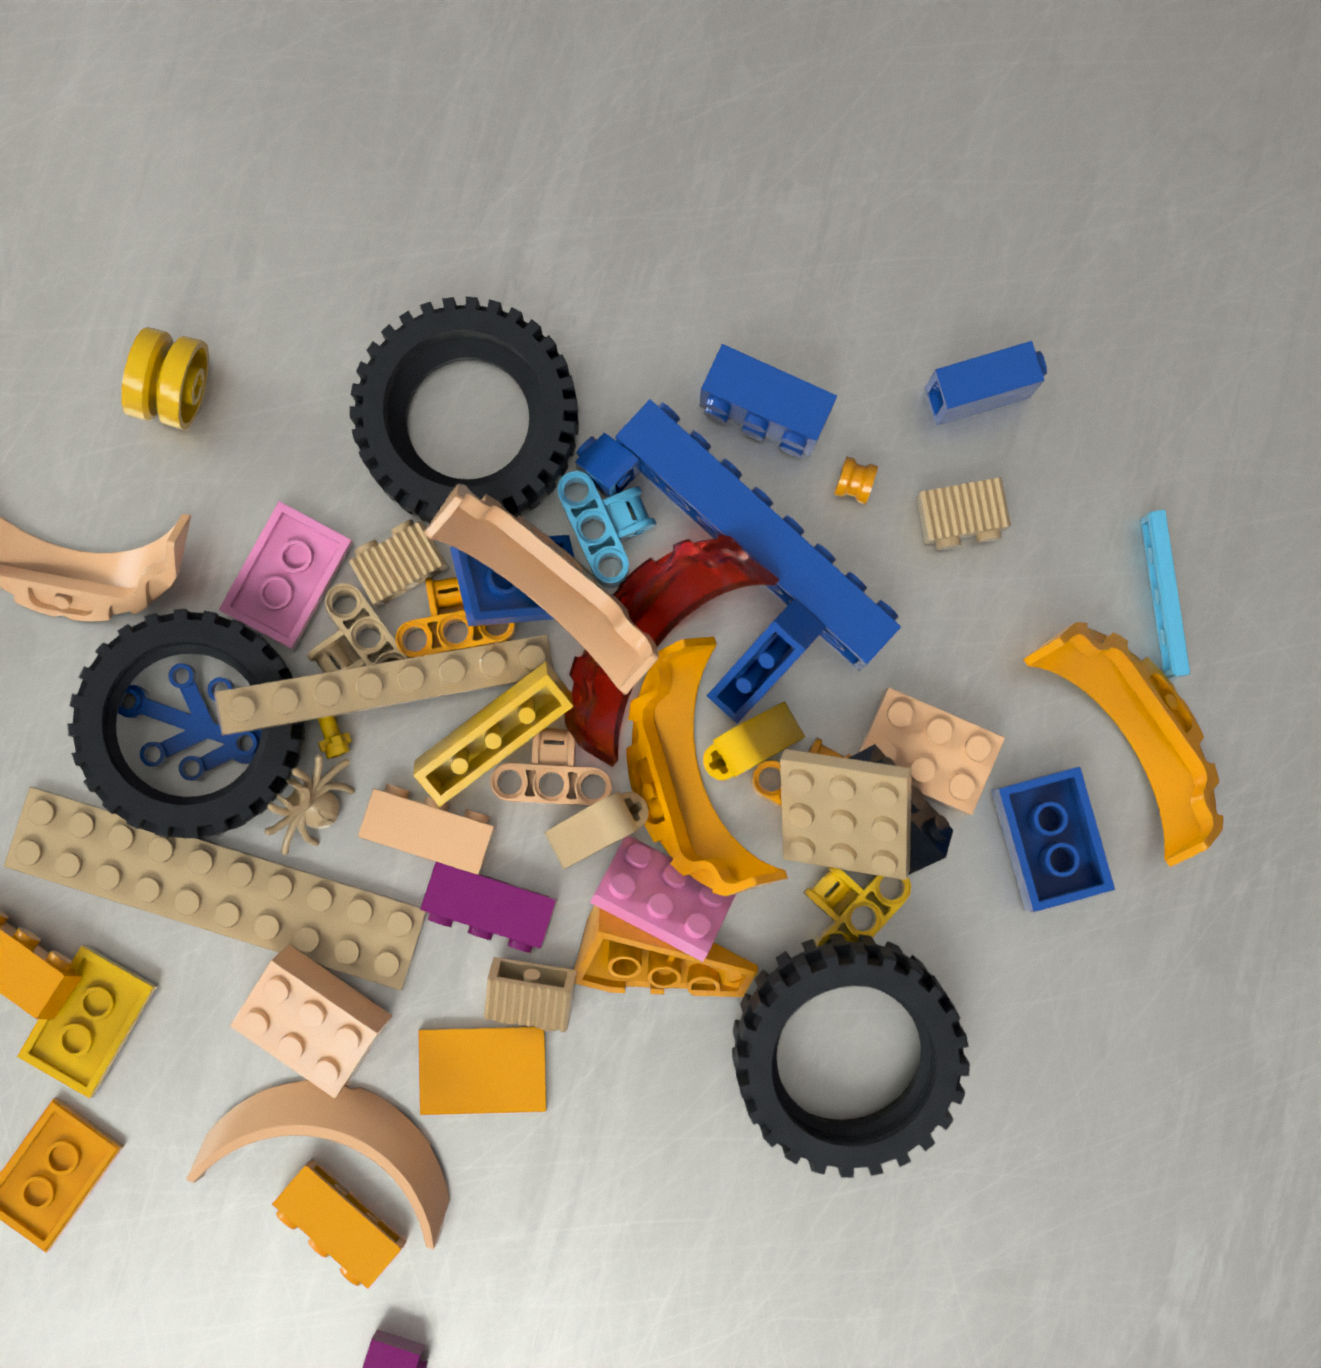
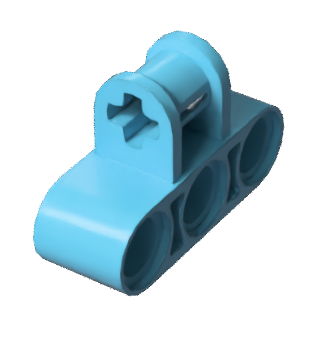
(615, 517)

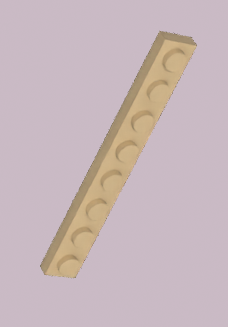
(379, 685)

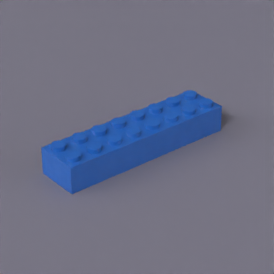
(725, 506)

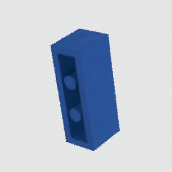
(766, 661)

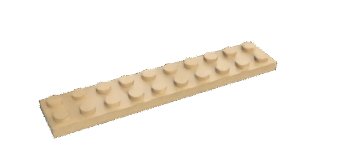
(216, 888)

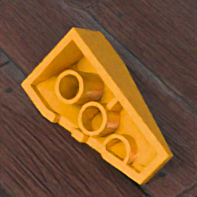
(624, 956)

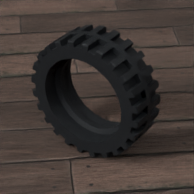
(96, 730)
(871, 1138)

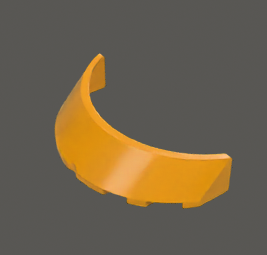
(1154, 724)
(668, 777)

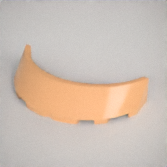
(550, 579)
(88, 583)
(352, 1119)

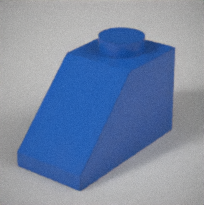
(607, 464)

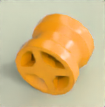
(856, 480)

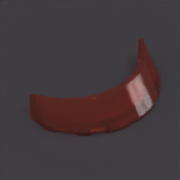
(657, 600)

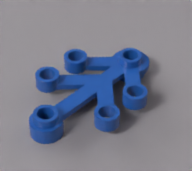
(197, 726)

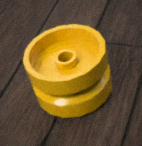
(165, 378)

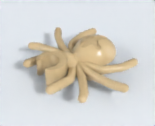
(309, 803)

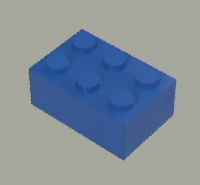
(765, 401)
(1053, 839)

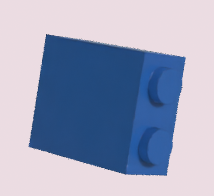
(985, 382)

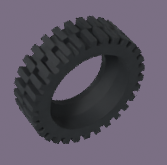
(445, 338)

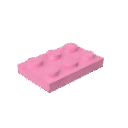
(286, 575)
(660, 900)

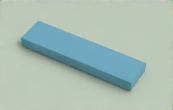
(1164, 594)

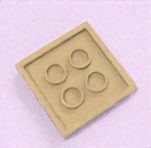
(846, 813)

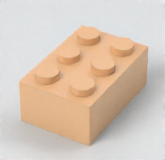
(945, 752)
(311, 1020)

